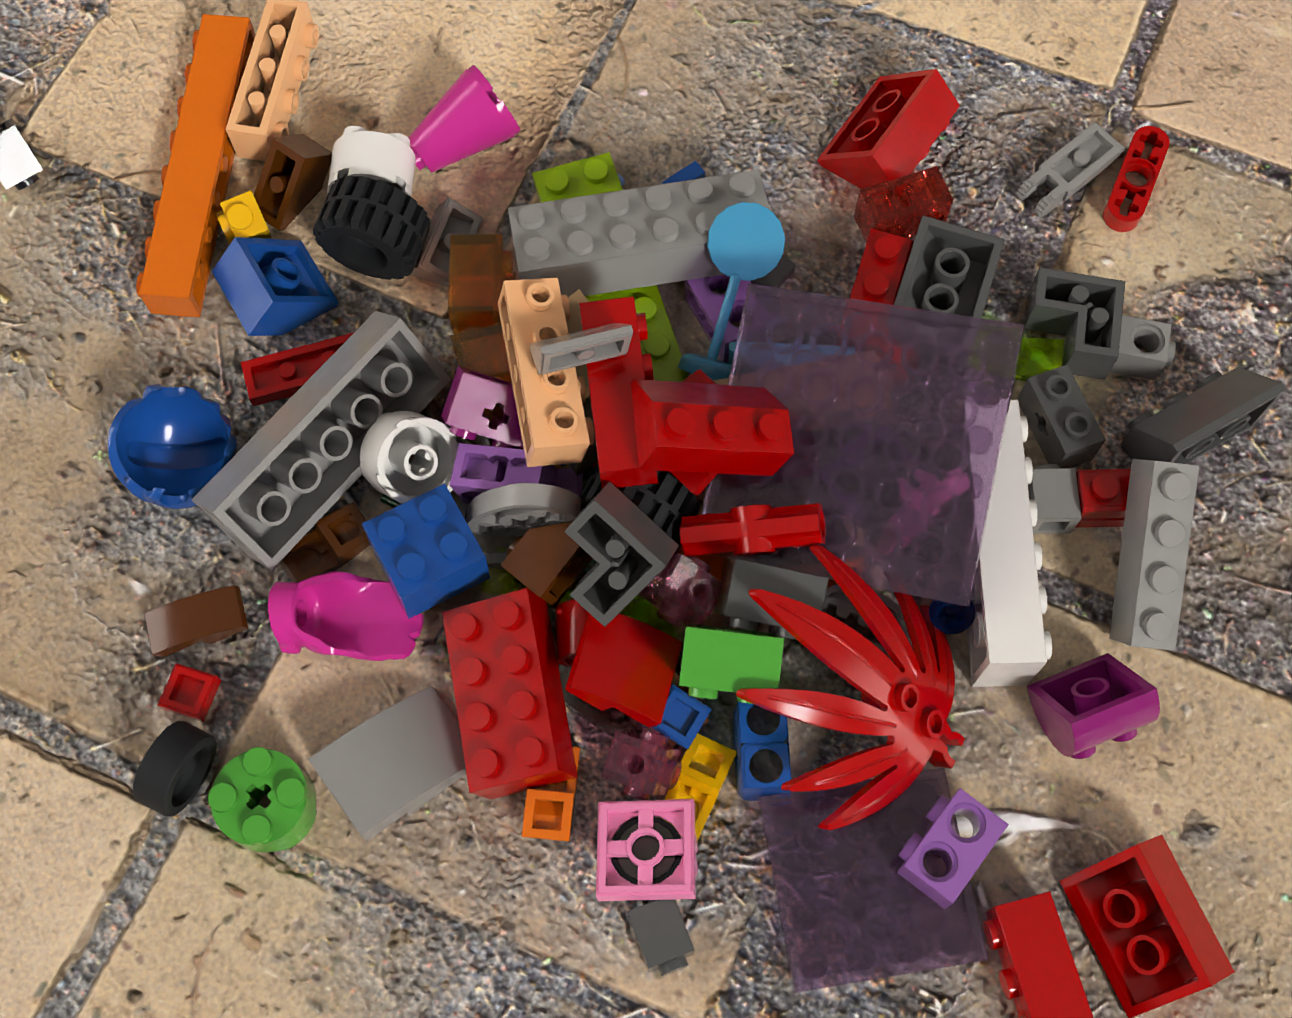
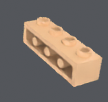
(272, 78)
(551, 403)

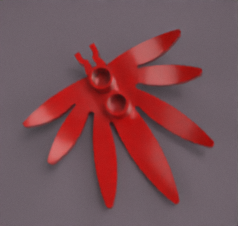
(898, 700)

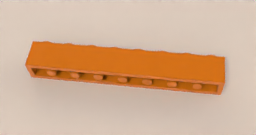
(197, 171)

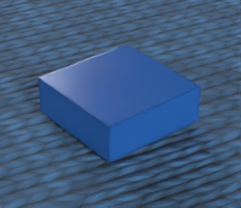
(682, 717)

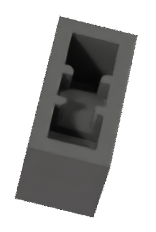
(1060, 418)

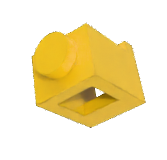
(242, 218)

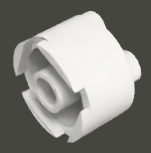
(373, 156)
(388, 449)

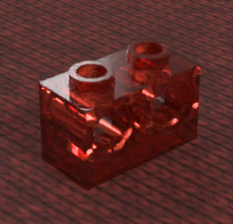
(902, 202)

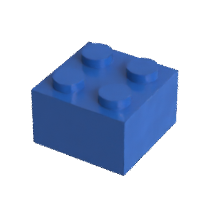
(427, 550)

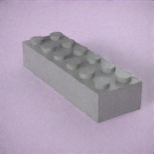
(627, 234)
(314, 441)

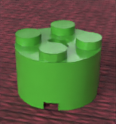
(241, 786)

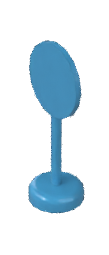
(745, 246)

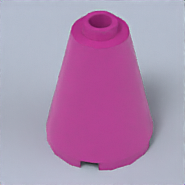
(462, 123)

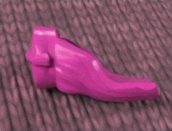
(342, 617)

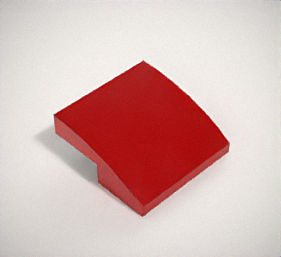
(624, 668)

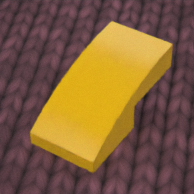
(702, 777)

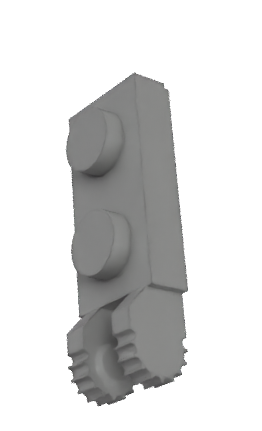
(1072, 167)

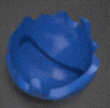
(169, 445)

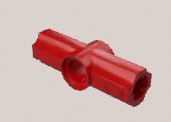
(753, 530)

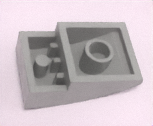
(393, 762)

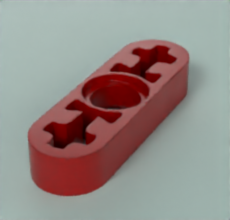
(1133, 163)

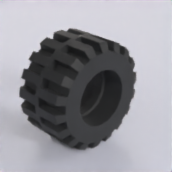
(372, 227)
(662, 502)

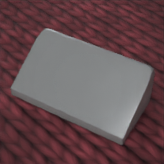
(434, 257)
(581, 347)

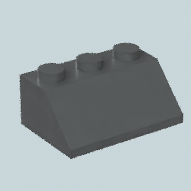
(949, 269)
(1203, 419)

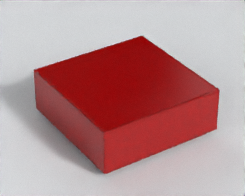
(189, 692)

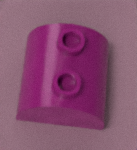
(1093, 705)

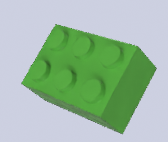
(729, 660)

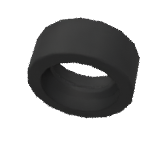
(174, 768)

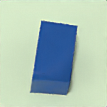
(746, 785)

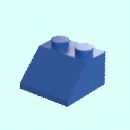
(272, 285)

